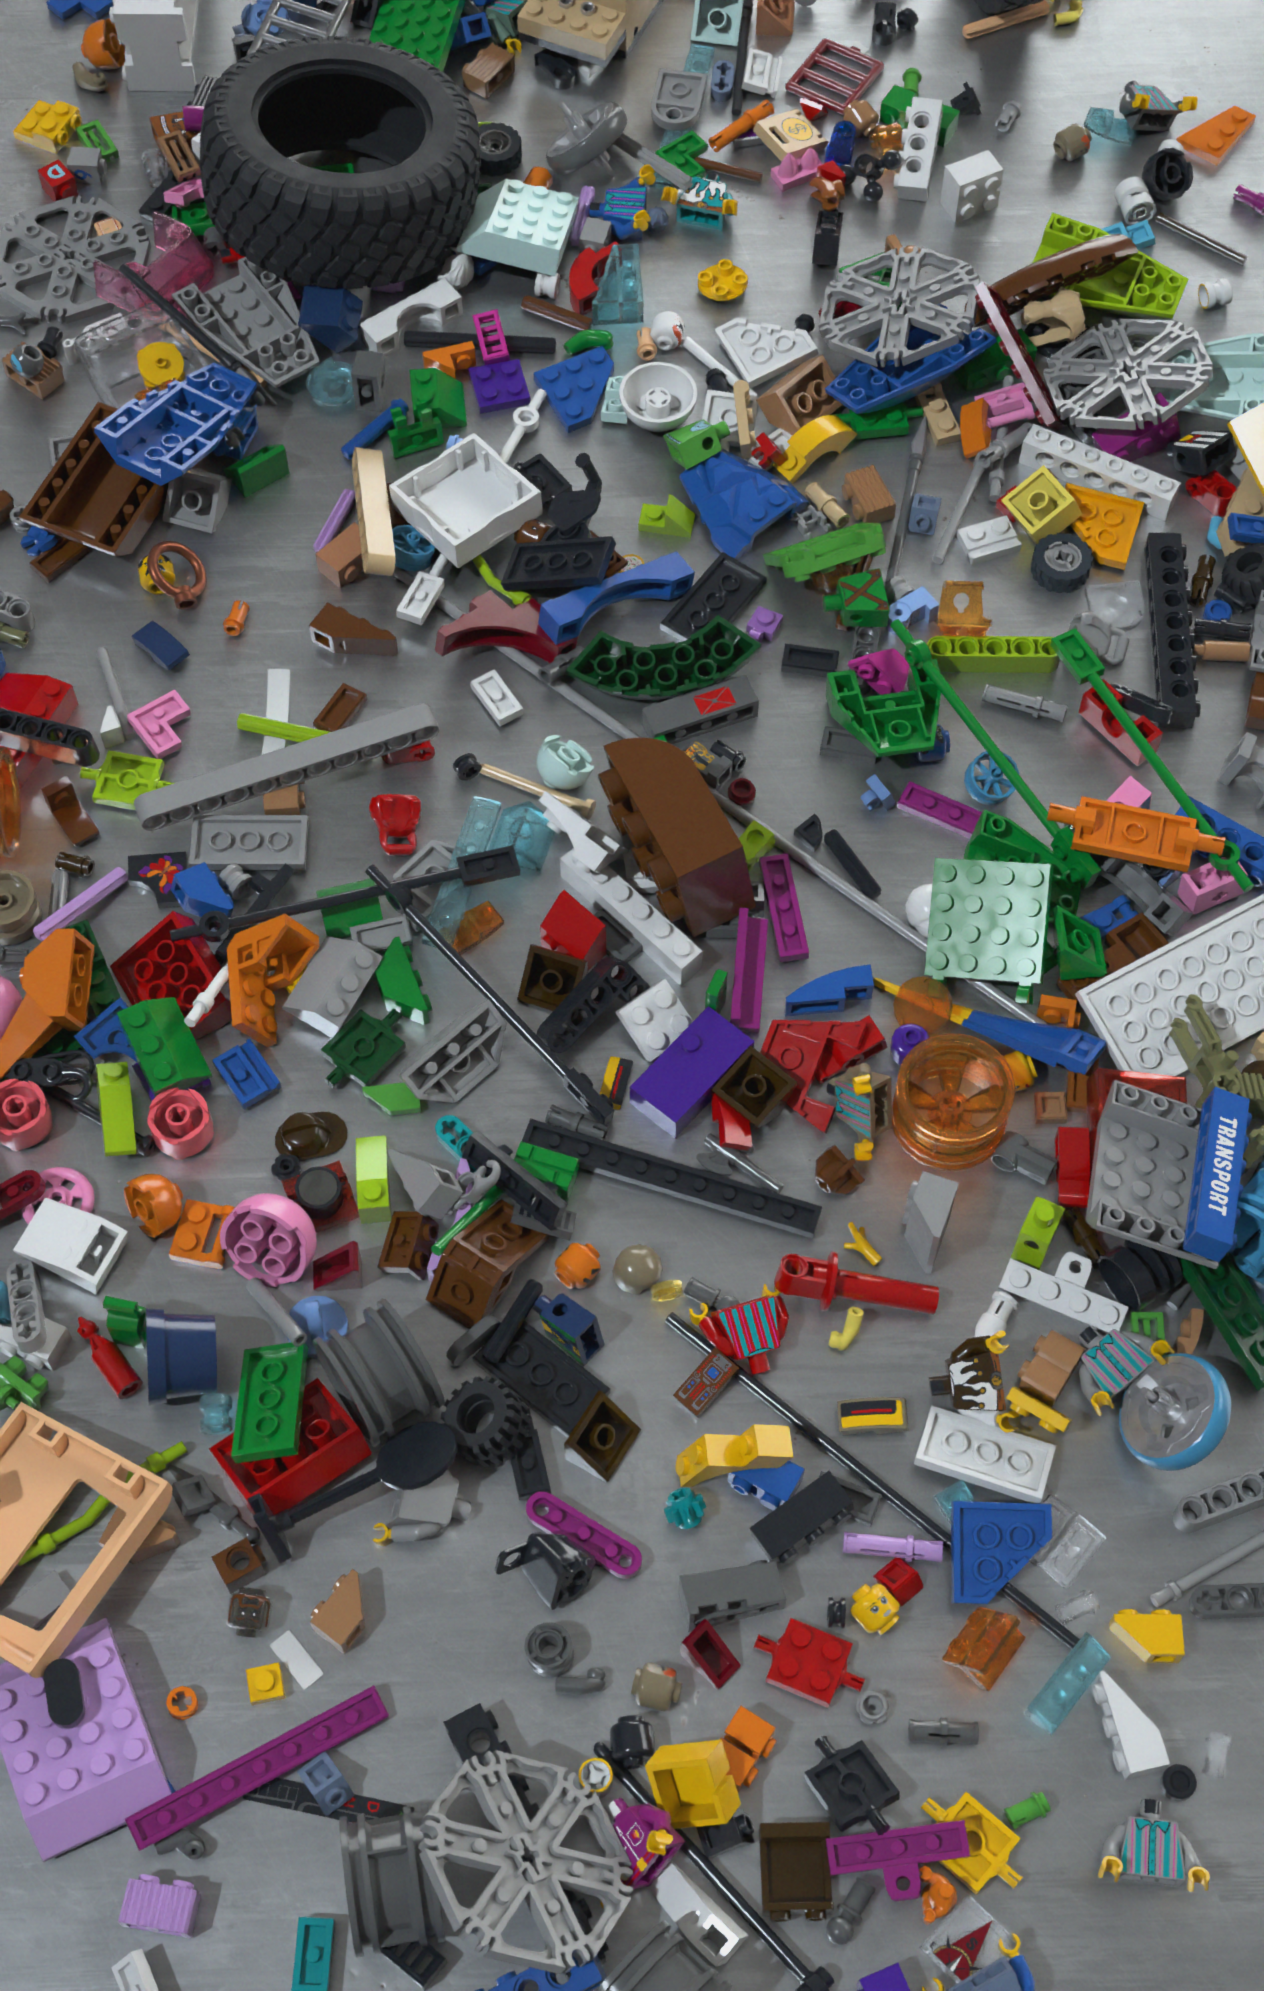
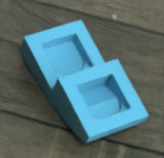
(1139, 233)

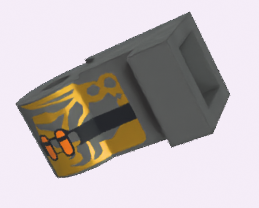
(709, 764)

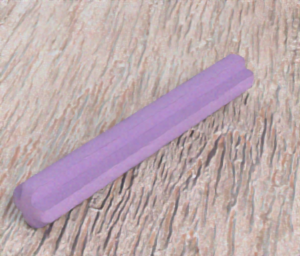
(81, 903)

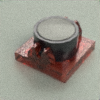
(321, 1195)

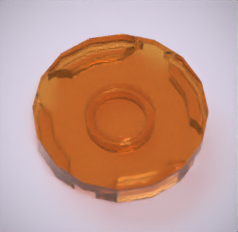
(923, 1003)

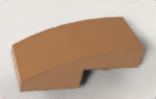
(1189, 1332)

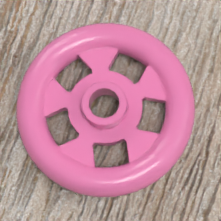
(56, 1176)

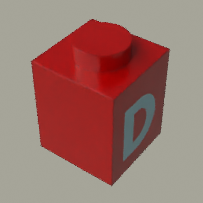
(57, 181)

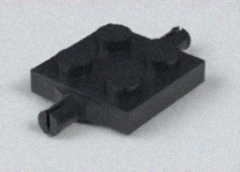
(851, 1785)

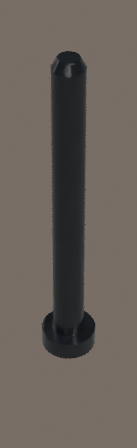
(145, 1144)

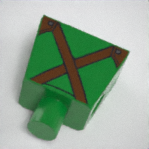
(860, 600)

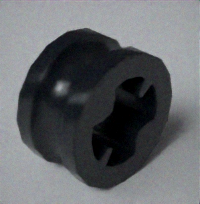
(467, 766)
(836, 1612)

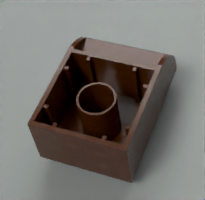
(676, 832)

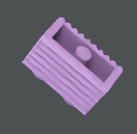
(160, 1906)

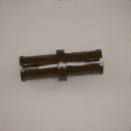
(1202, 581)
(1084, 1235)

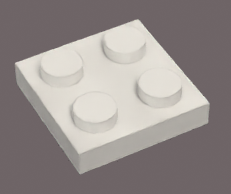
(655, 1019)

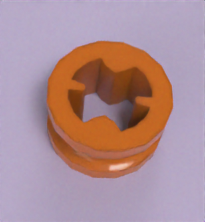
(174, 1710)

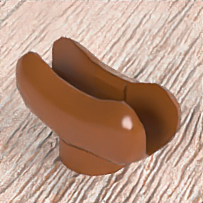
(828, 192)

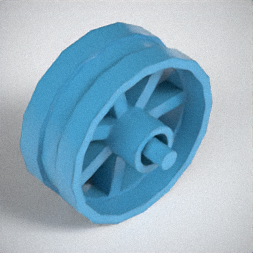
(410, 549)
(988, 780)

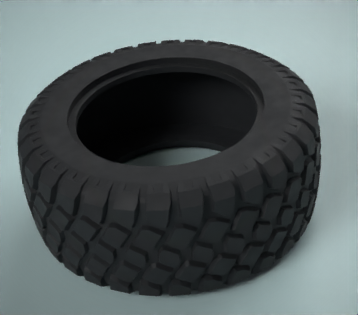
(333, 224)

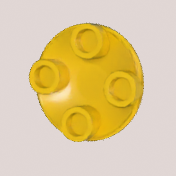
(722, 281)

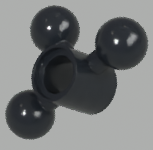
(873, 190)

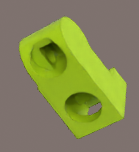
(755, 844)

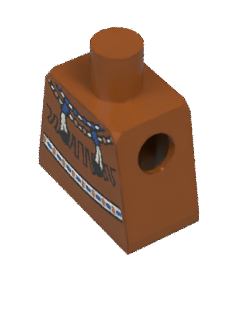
(170, 123)

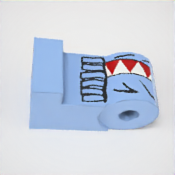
(913, 608)

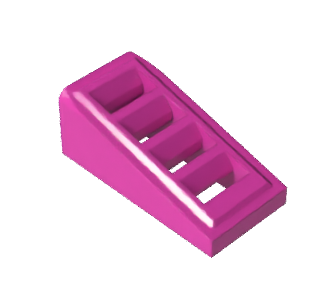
(496, 353)

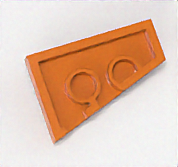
(1218, 135)

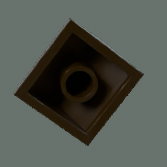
(550, 977)
(755, 1088)
(601, 1438)

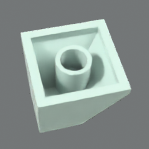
(717, 21)

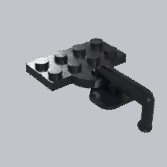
(567, 551)

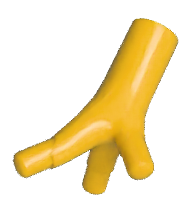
(862, 1245)

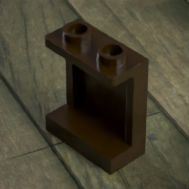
(795, 1871)

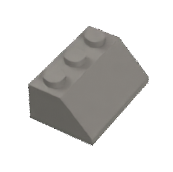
(332, 984)
(928, 1216)

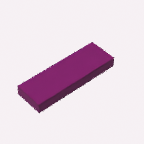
(939, 809)

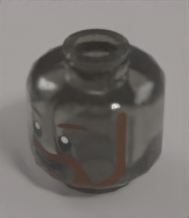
(249, 1612)

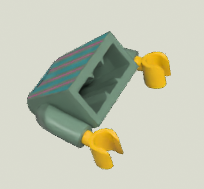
(503, 21)

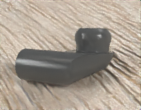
(580, 1686)

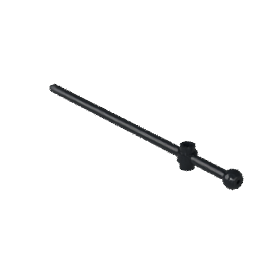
(809, 1981)

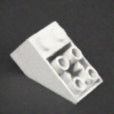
(72, 1244)

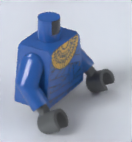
(242, 429)

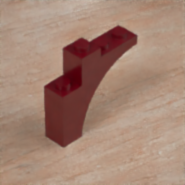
(497, 624)

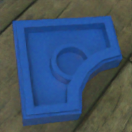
(105, 1033)

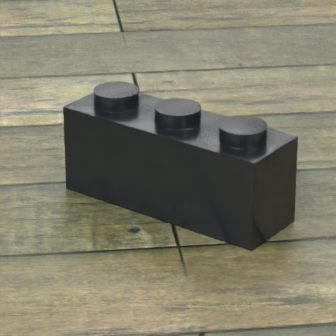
(802, 1519)

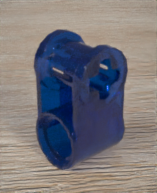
(841, 143)

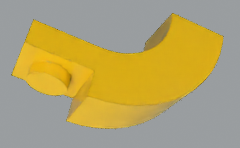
(812, 441)

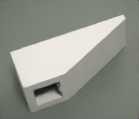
(1135, 1737)
(697, 1915)

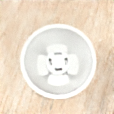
(658, 396)

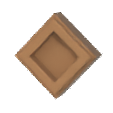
(1050, 1107)

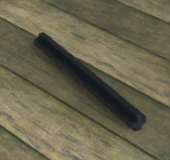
(445, 339)

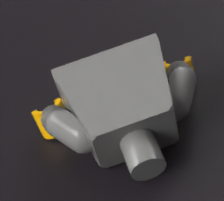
(424, 1511)

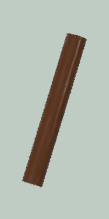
(729, 170)

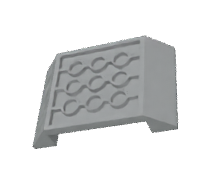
(1144, 1169)

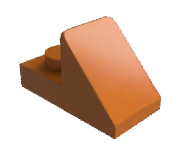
(451, 358)

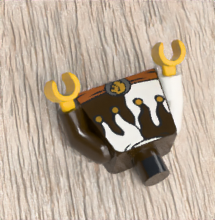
(976, 1381)

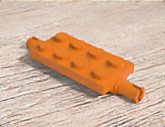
(1134, 833)

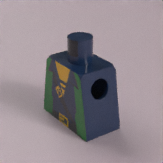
(570, 1326)

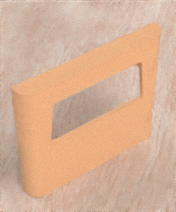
(33, 1486)

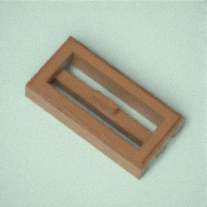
(187, 172)

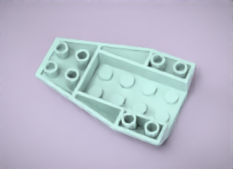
(1236, 378)

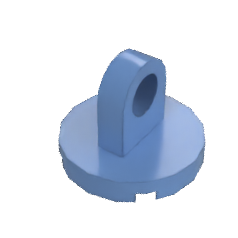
(316, 1317)

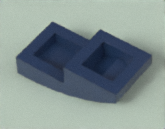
(161, 645)

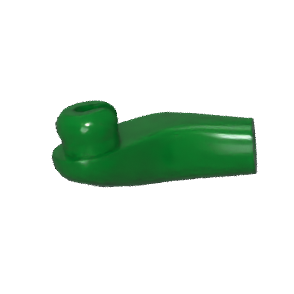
(587, 339)

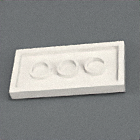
(985, 1455)

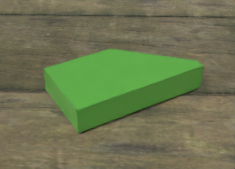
(393, 1098)

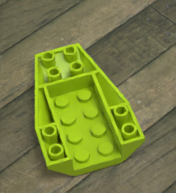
(1133, 289)

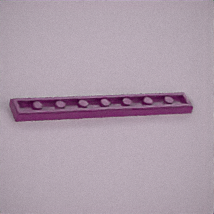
(256, 1768)

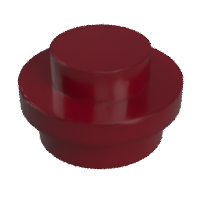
(742, 791)

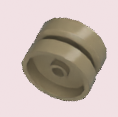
(18, 908)

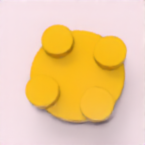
(160, 363)

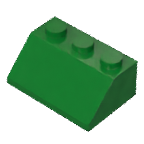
(163, 1045)

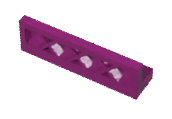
(749, 972)

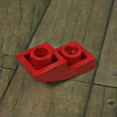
(733, 1127)

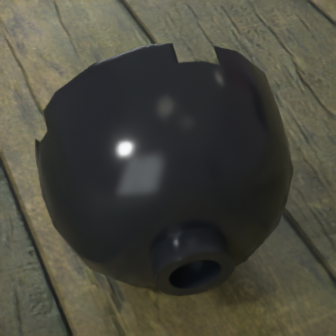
(1167, 174)

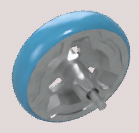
(1162, 1399)

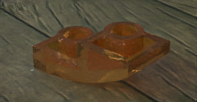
(477, 926)

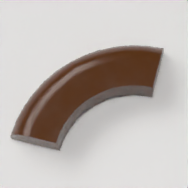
(1064, 268)

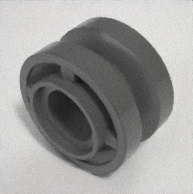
(555, 1663)

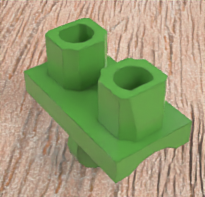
(15, 1390)

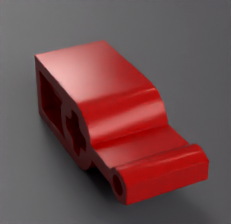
(842, 1057)
(1073, 1166)

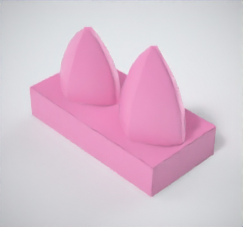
(797, 171)

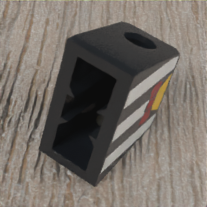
(1201, 451)

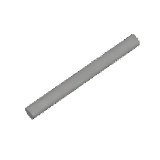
(115, 692)

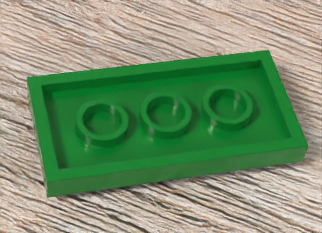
(270, 1402)

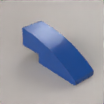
(831, 991)

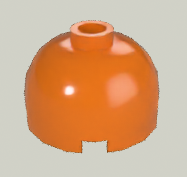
(102, 46)
(155, 1202)

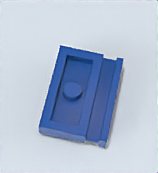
(246, 1073)

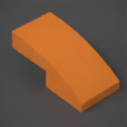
(973, 427)

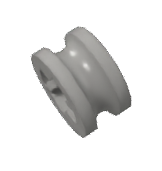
(17, 524)

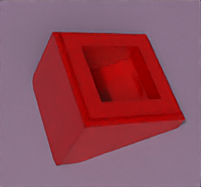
(831, 172)
(900, 1580)

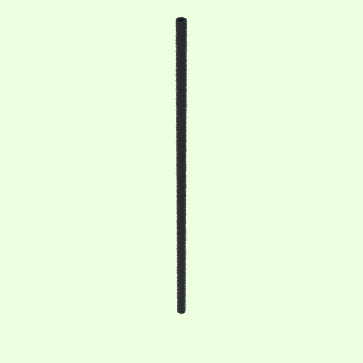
(868, 1477)

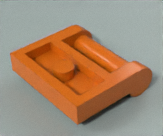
(194, 1234)

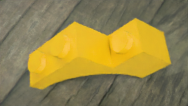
(721, 1454)

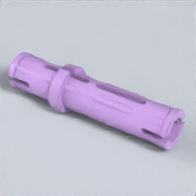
(893, 1547)

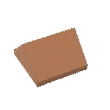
(775, 17)

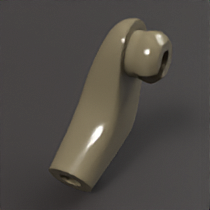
(88, 80)

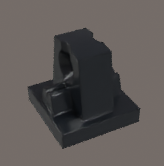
(966, 101)

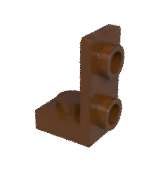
(69, 812)

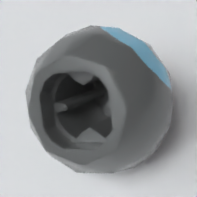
(27, 361)

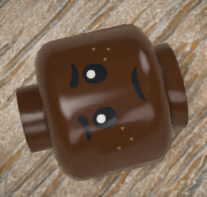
(531, 531)

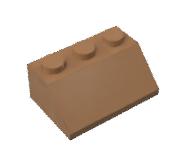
(800, 396)

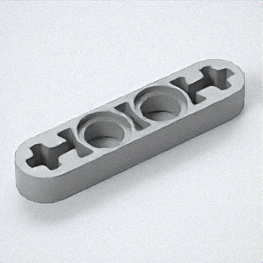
(26, 1305)

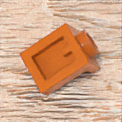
(1057, 1010)

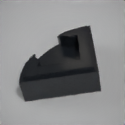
(810, 833)

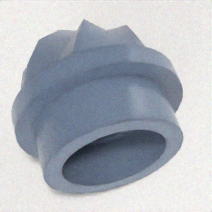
(658, 221)

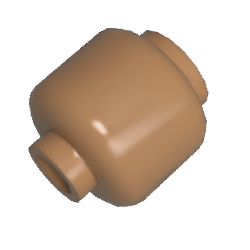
(862, 116)

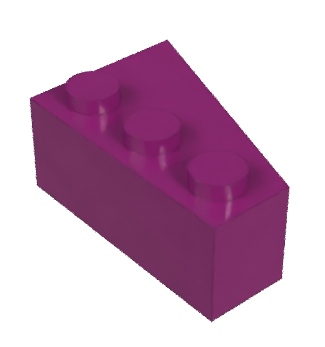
(1140, 442)

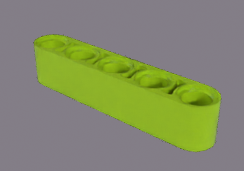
(994, 654)

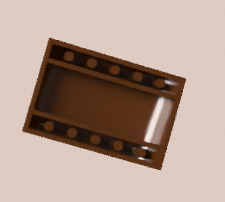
(94, 497)

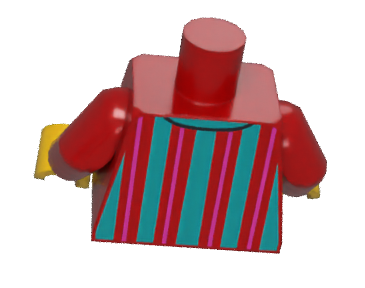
(746, 1328)

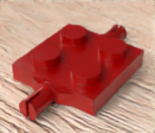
(809, 1662)

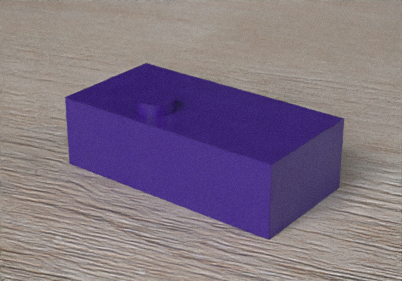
(682, 1077)

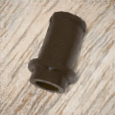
(81, 865)

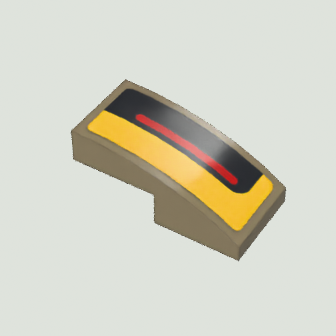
(872, 1414)

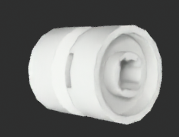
(1134, 200)

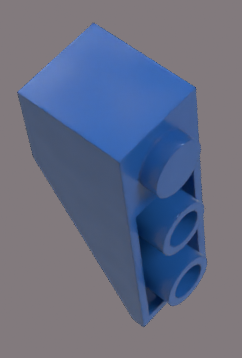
(471, 31)

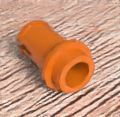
(234, 622)

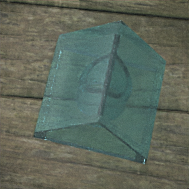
(527, 832)

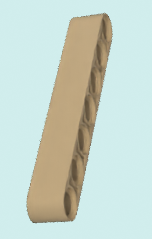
(373, 512)

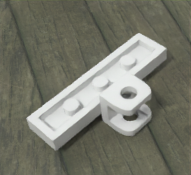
(1064, 1292)

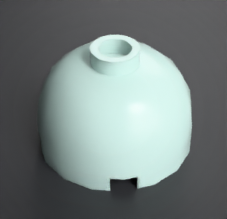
(563, 764)

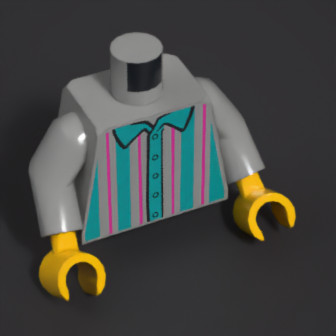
(1114, 1363)
(1152, 1851)

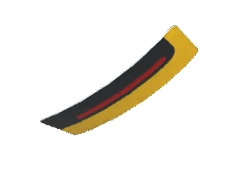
(616, 1080)

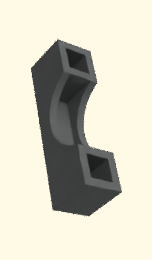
(1152, 897)

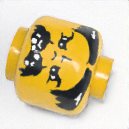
(166, 568)

